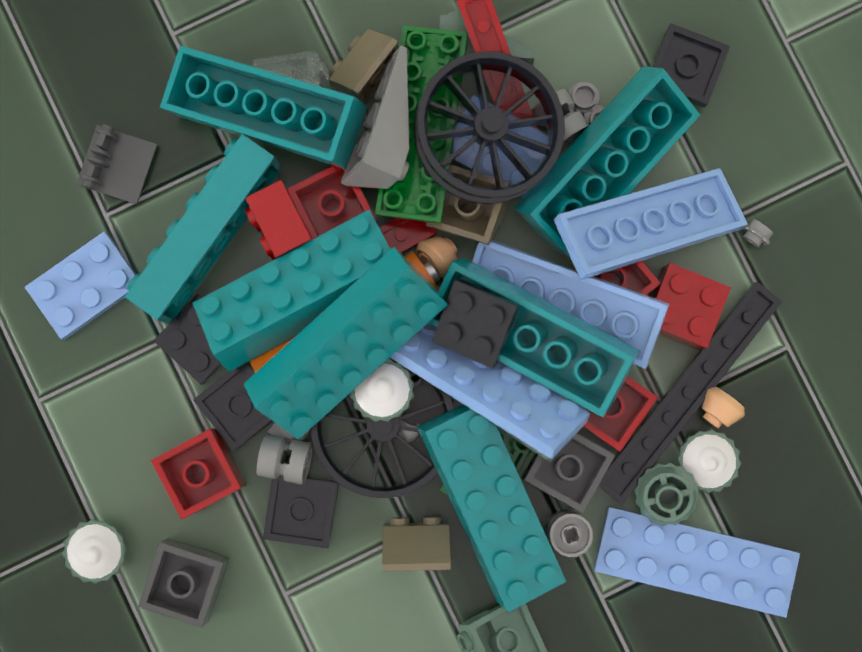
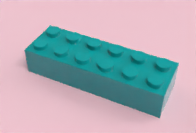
(264, 106)
(611, 152)
(203, 231)
(288, 292)
(344, 344)
(553, 344)
(492, 506)

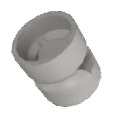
(574, 120)
(273, 458)
(569, 533)

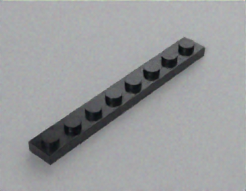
(689, 392)

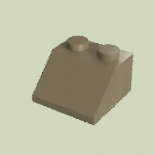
(363, 66)
(471, 219)
(416, 545)

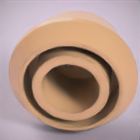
(438, 252)
(721, 408)

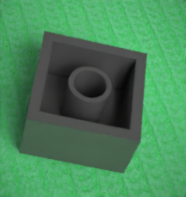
(572, 473)
(183, 582)

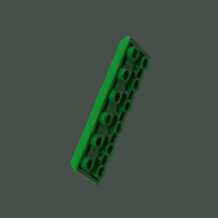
(418, 194)

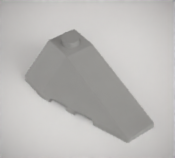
(383, 148)

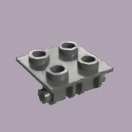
(116, 164)

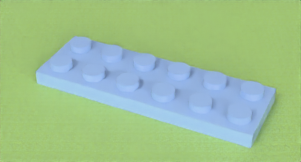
(649, 223)
(605, 305)
(498, 394)
(697, 562)

